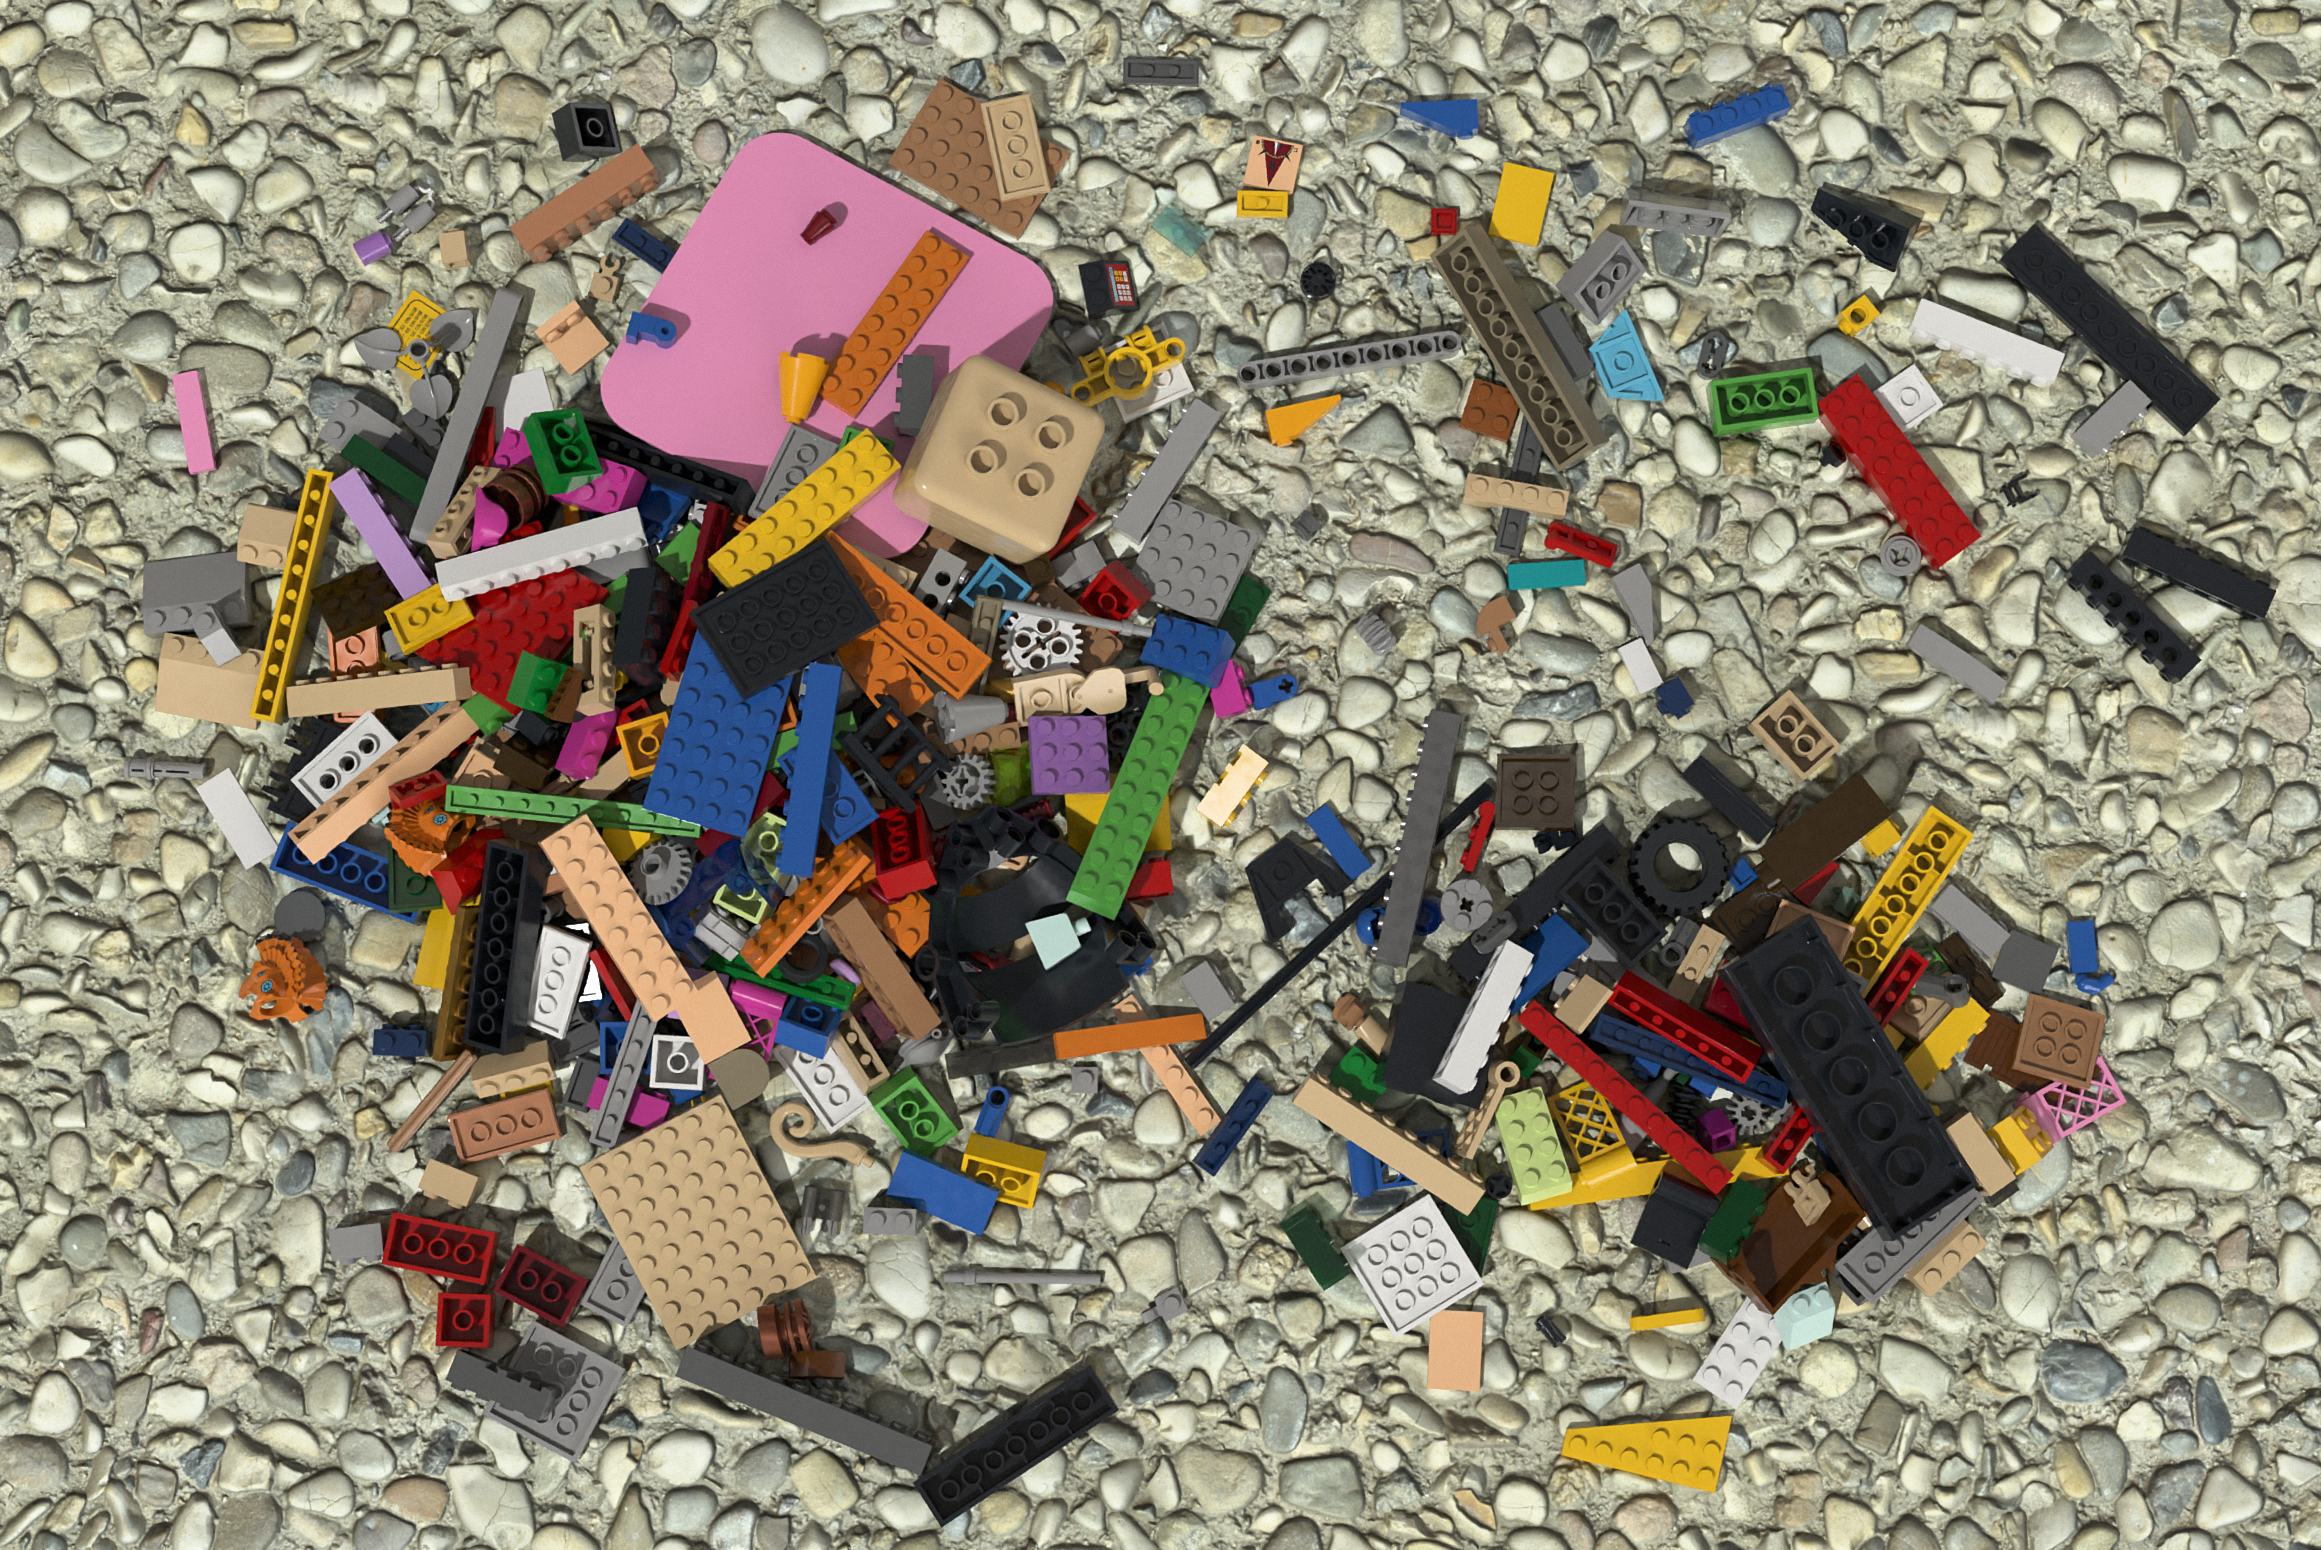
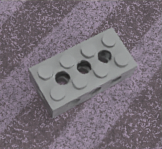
(943, 567)

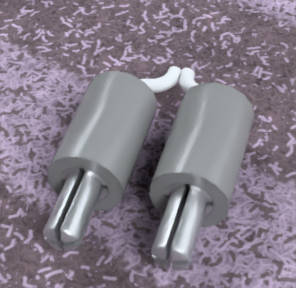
(415, 219)

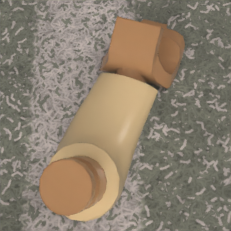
(1351, 1013)

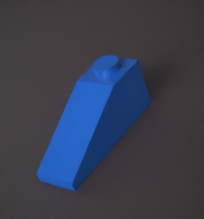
(1449, 117)

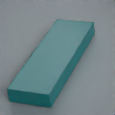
(1546, 575)

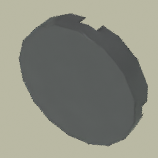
(300, 916)

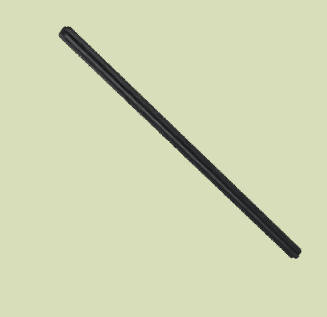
(1325, 938)

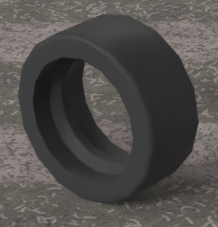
(809, 975)

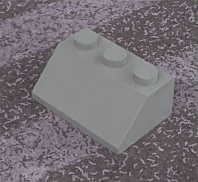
(1601, 277)

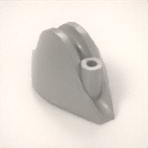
(923, 1052)

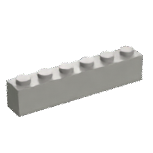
(1166, 471)

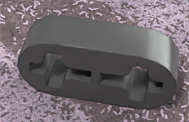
(1716, 357)
(1494, 932)

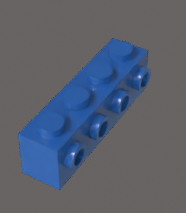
(1737, 116)

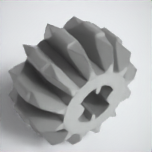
(1375, 634)
(1743, 1121)

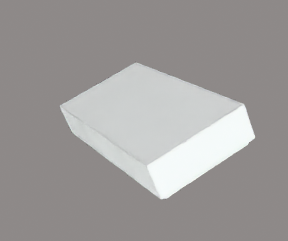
(1640, 666)

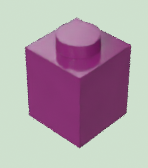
(1715, 1131)

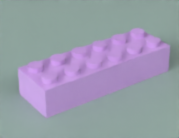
(382, 533)

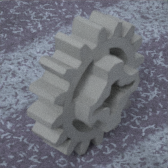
(969, 781)

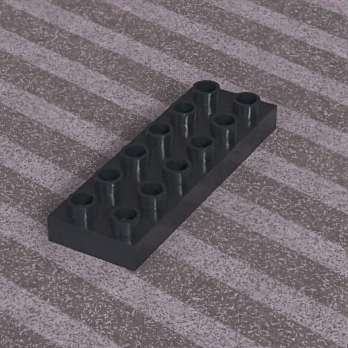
(1847, 1077)

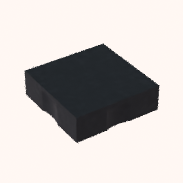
(1416, 1041)

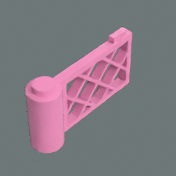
(2049, 1122)

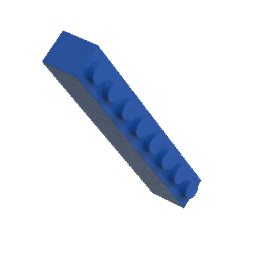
(810, 770)

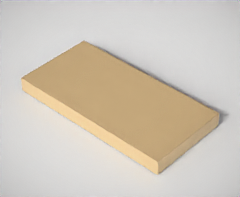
(1015, 147)

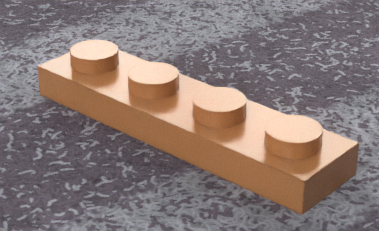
(993, 739)

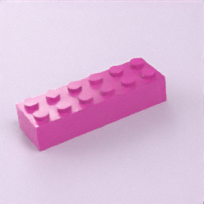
(612, 492)

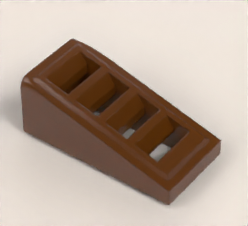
(565, 697)

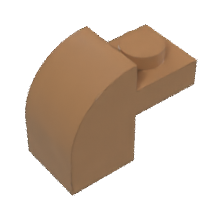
(1490, 619)

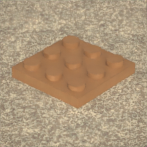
(2058, 1041)

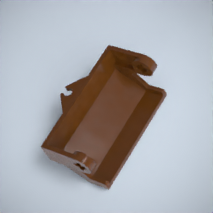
(1787, 1252)

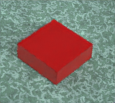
(1443, 221)

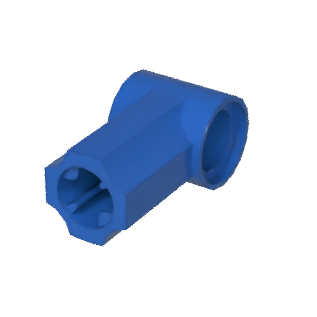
(992, 1114)

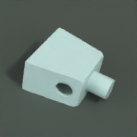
(1056, 937)

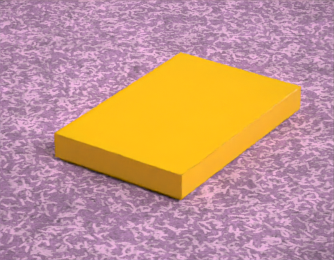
(1520, 204)
(426, 618)

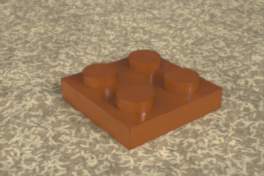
(1489, 410)

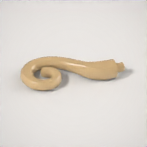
(846, 1149)

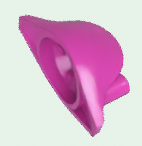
(490, 522)

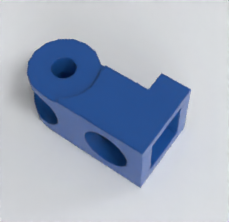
(651, 329)

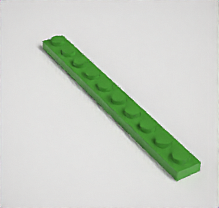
(563, 810)

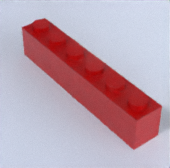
(1685, 1026)

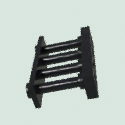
(870, 759)

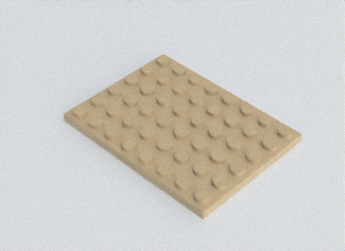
(698, 1221)

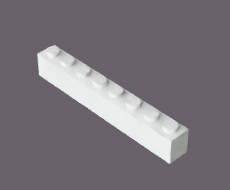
(541, 554)

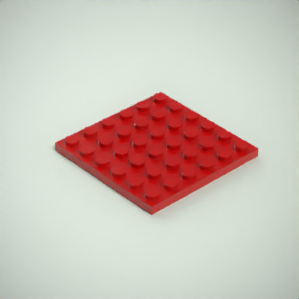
(514, 618)

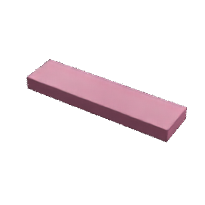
(194, 422)

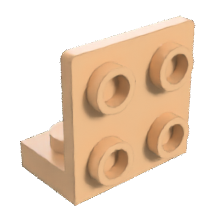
(572, 338)

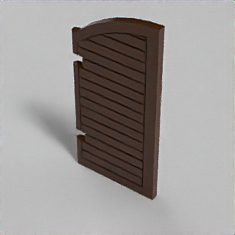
(1996, 1048)

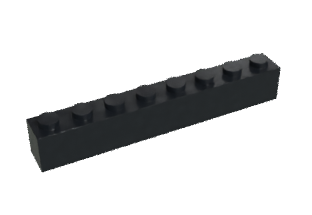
(675, 472)
(1540, 899)

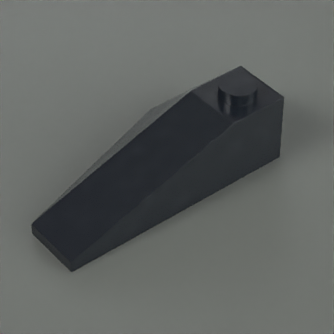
(1874, 228)

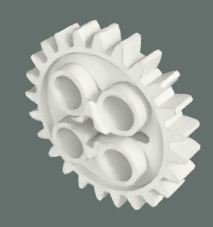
(1028, 626)

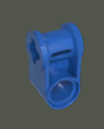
(1267, 692)

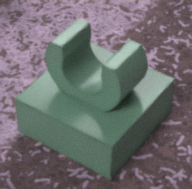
(1846, 901)

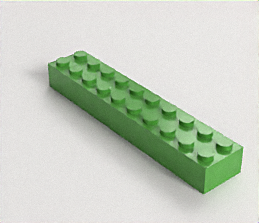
(1137, 795)

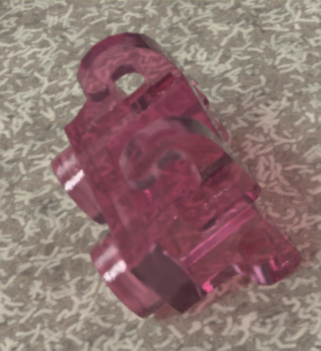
(877, 1022)

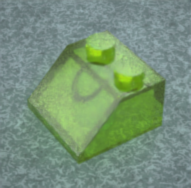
(1011, 776)

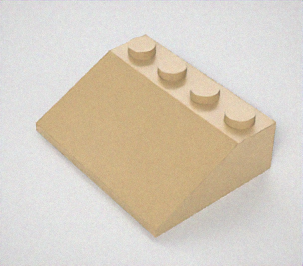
(197, 688)

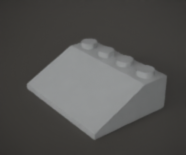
(1674, 213)
(190, 584)

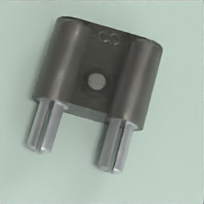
(822, 1204)

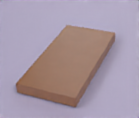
(504, 1125)

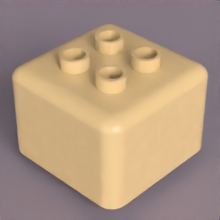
(999, 460)

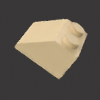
(266, 535)
(1581, 1003)

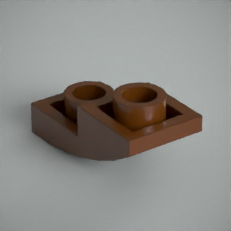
(817, 1365)

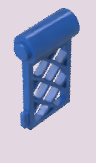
(1367, 1171)

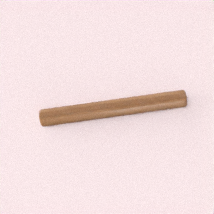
(431, 1100)

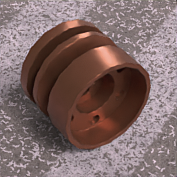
(519, 493)
(783, 1329)

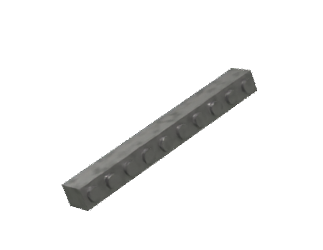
(1418, 838)

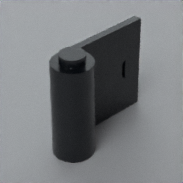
(1675, 1215)

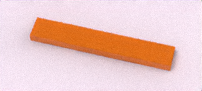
(1129, 1036)

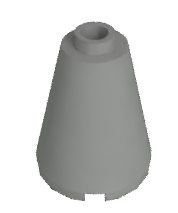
(966, 716)

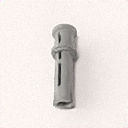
(151, 768)

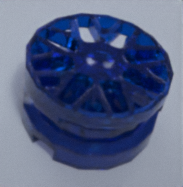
(1428, 919)

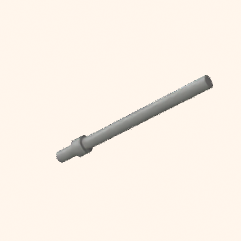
(1124, 627)
(971, 1277)

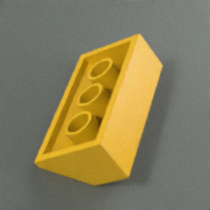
(436, 947)

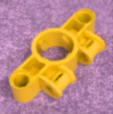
(1141, 346)

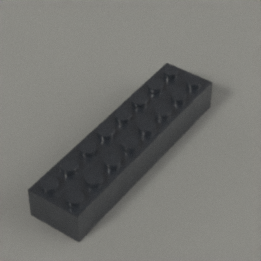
(505, 946)
(1016, 1445)

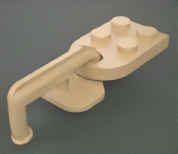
(1071, 692)

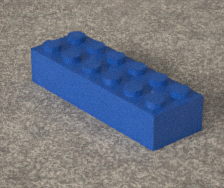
(344, 872)

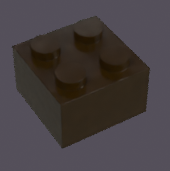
(527, 763)

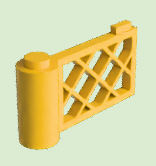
(1601, 1164)

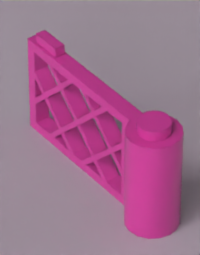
(761, 1002)

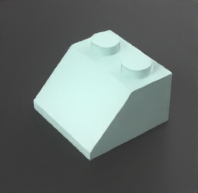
(1806, 1316)

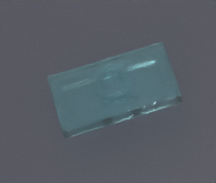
(1178, 232)

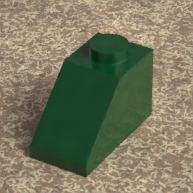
(1528, 1055)

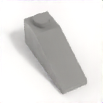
(1635, 595)

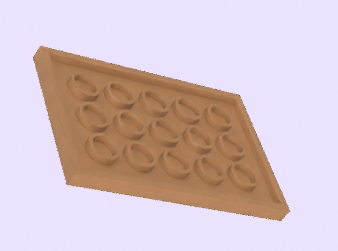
(952, 157)

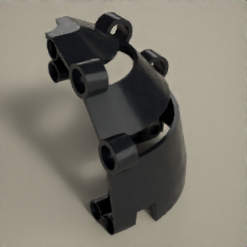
(1023, 997)

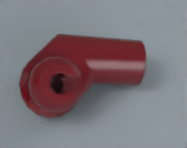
(876, 891)

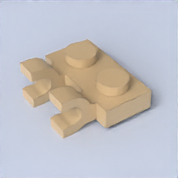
(1810, 1197)

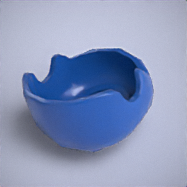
(1367, 925)

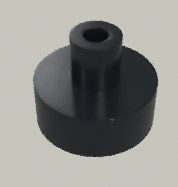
(1832, 455)

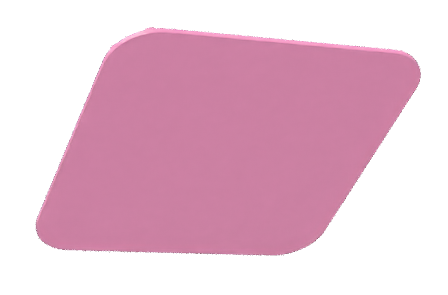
(756, 288)

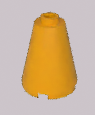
(799, 384)

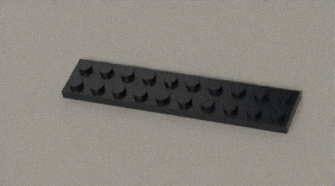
(2109, 330)

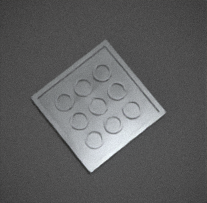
(1193, 561)
(584, 1390)

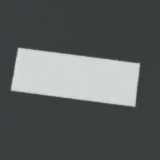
(237, 818)

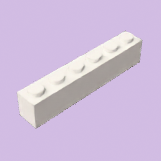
(1985, 342)
(1483, 1017)

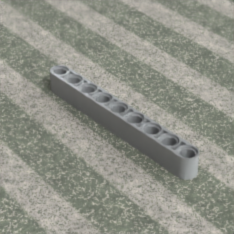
(1358, 352)

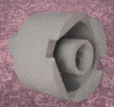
(1469, 891)

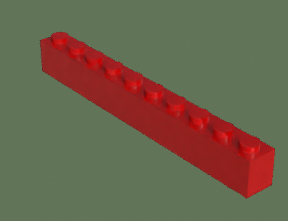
(1883, 1001)
(1624, 1097)

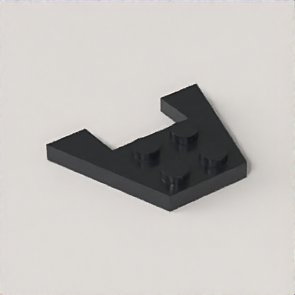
(1283, 874)

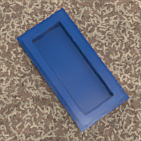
(2081, 947)

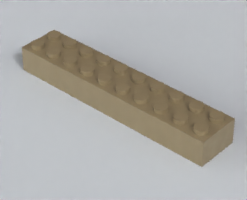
(1519, 347)

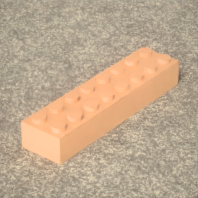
(618, 917)

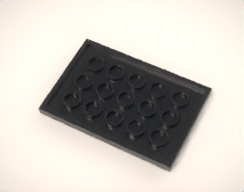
(784, 619)

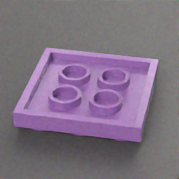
(1068, 755)

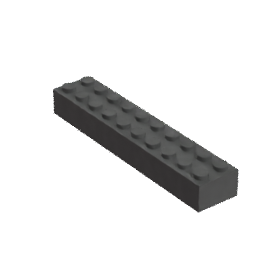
(806, 1409)

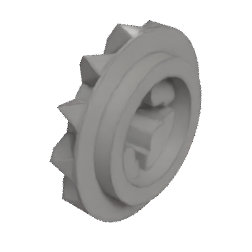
(1912, 555)

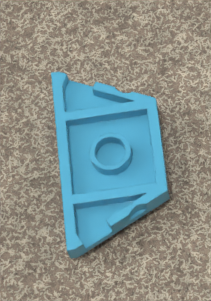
(1623, 363)

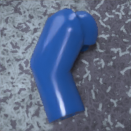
(2093, 986)

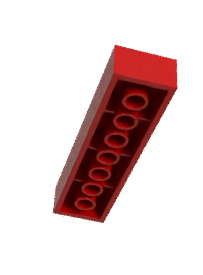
(1896, 472)

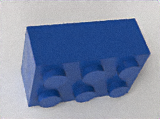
(1188, 650)

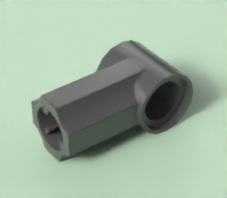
(1679, 941)
(1943, 988)

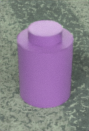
(373, 247)

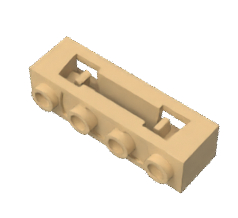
(595, 658)

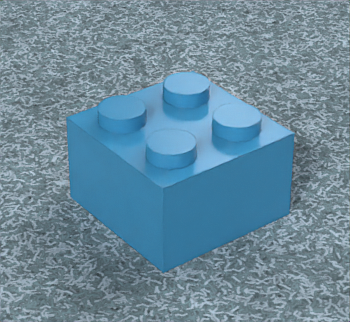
(999, 582)

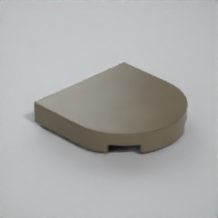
(741, 1075)

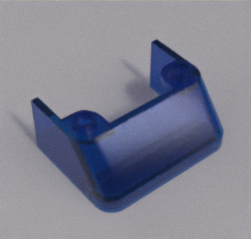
(729, 865)

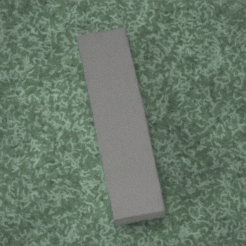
(1956, 663)

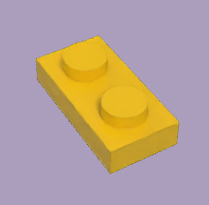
(1262, 204)

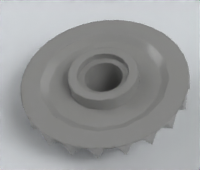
(668, 880)

